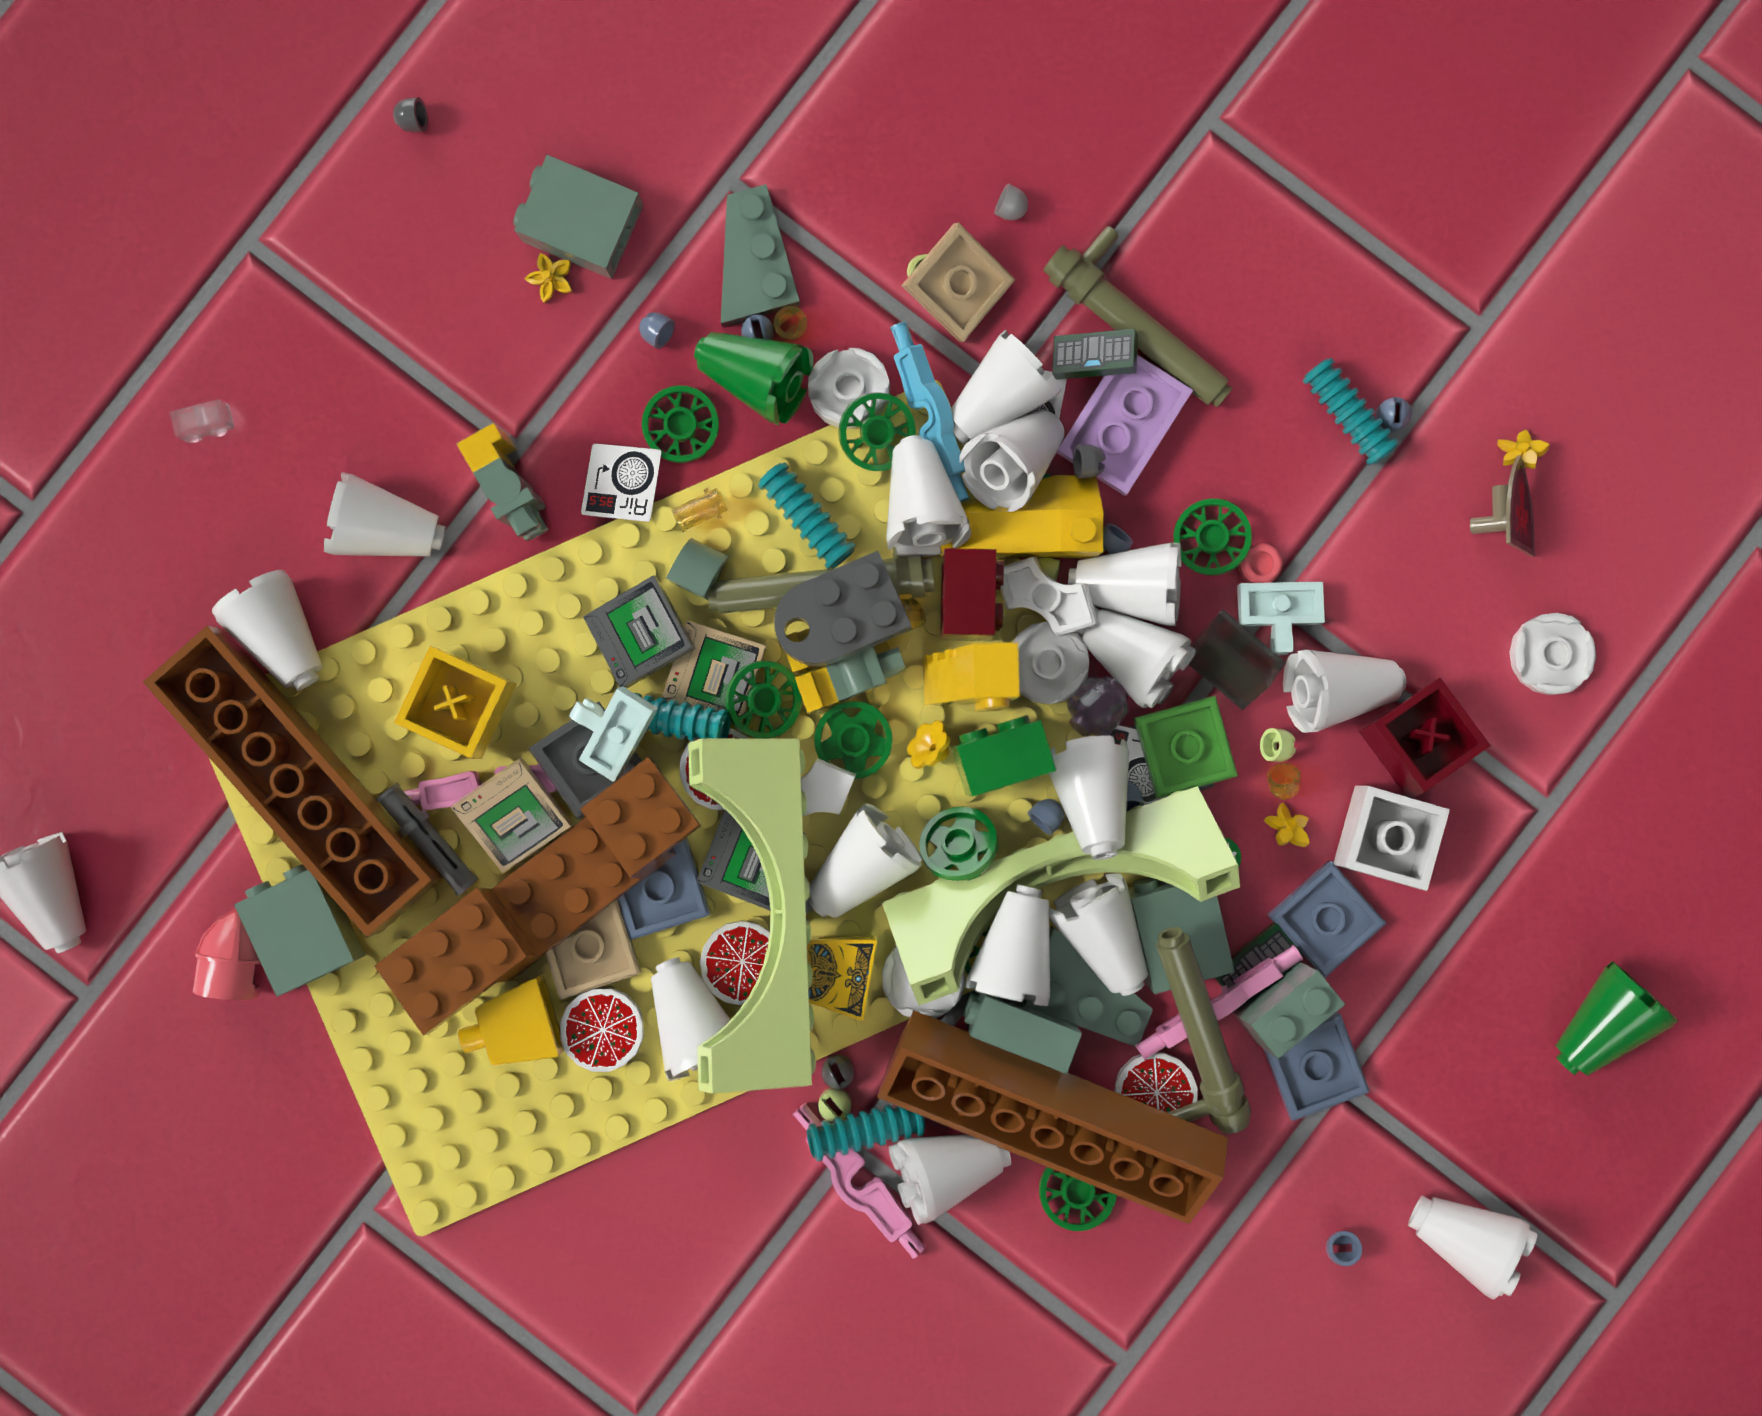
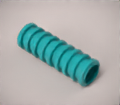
(1350, 411)
(806, 515)
(688, 721)
(863, 1131)

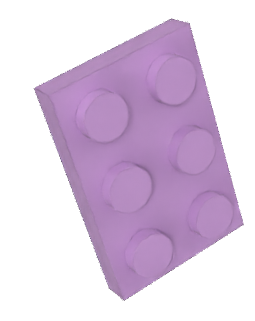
(1127, 421)

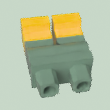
(515, 499)
(844, 678)

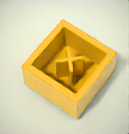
(455, 703)

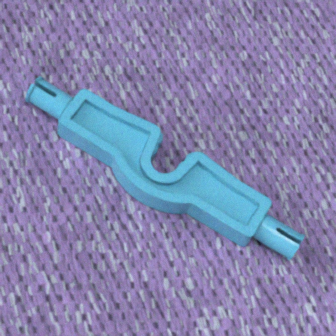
(924, 392)

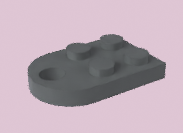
(845, 612)

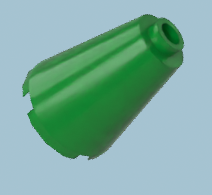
(757, 372)
(1611, 1022)

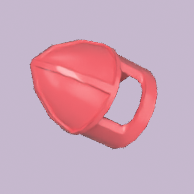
(226, 961)

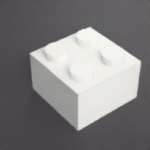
(1391, 837)

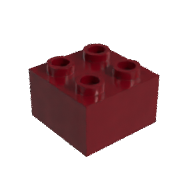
(969, 594)
(1425, 739)

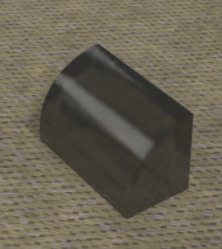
(1234, 660)

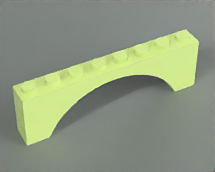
(1163, 841)
(770, 1033)

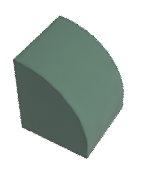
(697, 568)

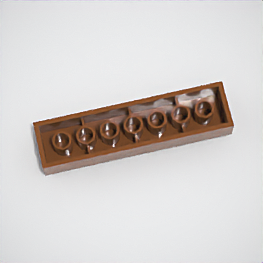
(293, 779)
(1054, 1118)

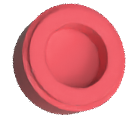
(1261, 564)

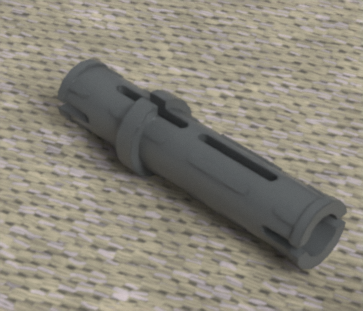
(426, 838)

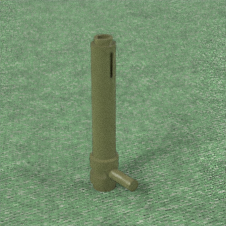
(1087, 286)
(907, 574)
(1220, 1084)

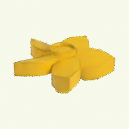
(550, 277)
(1525, 447)
(1288, 828)

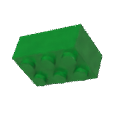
(1003, 758)

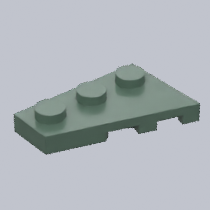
(755, 260)
(1085, 1001)

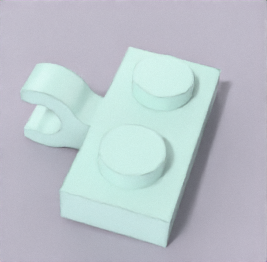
(1281, 607)
(615, 730)

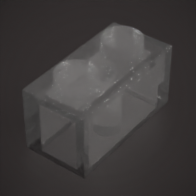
(202, 420)

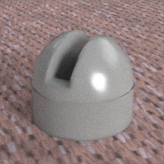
(1011, 203)

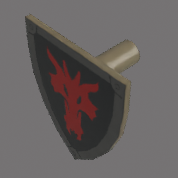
(1511, 511)

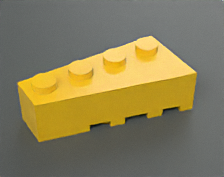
(973, 675)

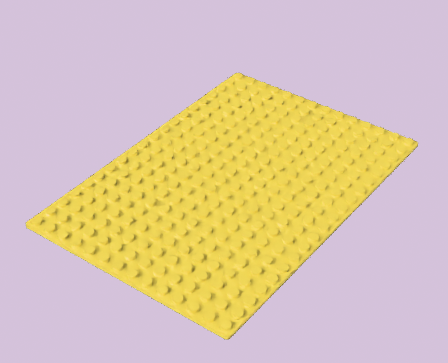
(483, 1132)

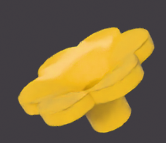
(929, 745)

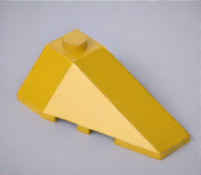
(1056, 522)

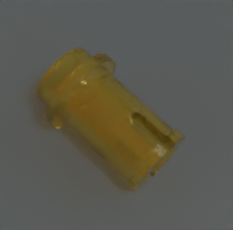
(700, 509)

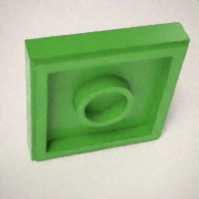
(1185, 746)

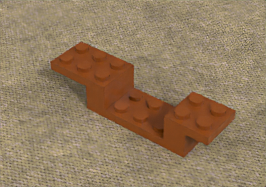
(543, 902)

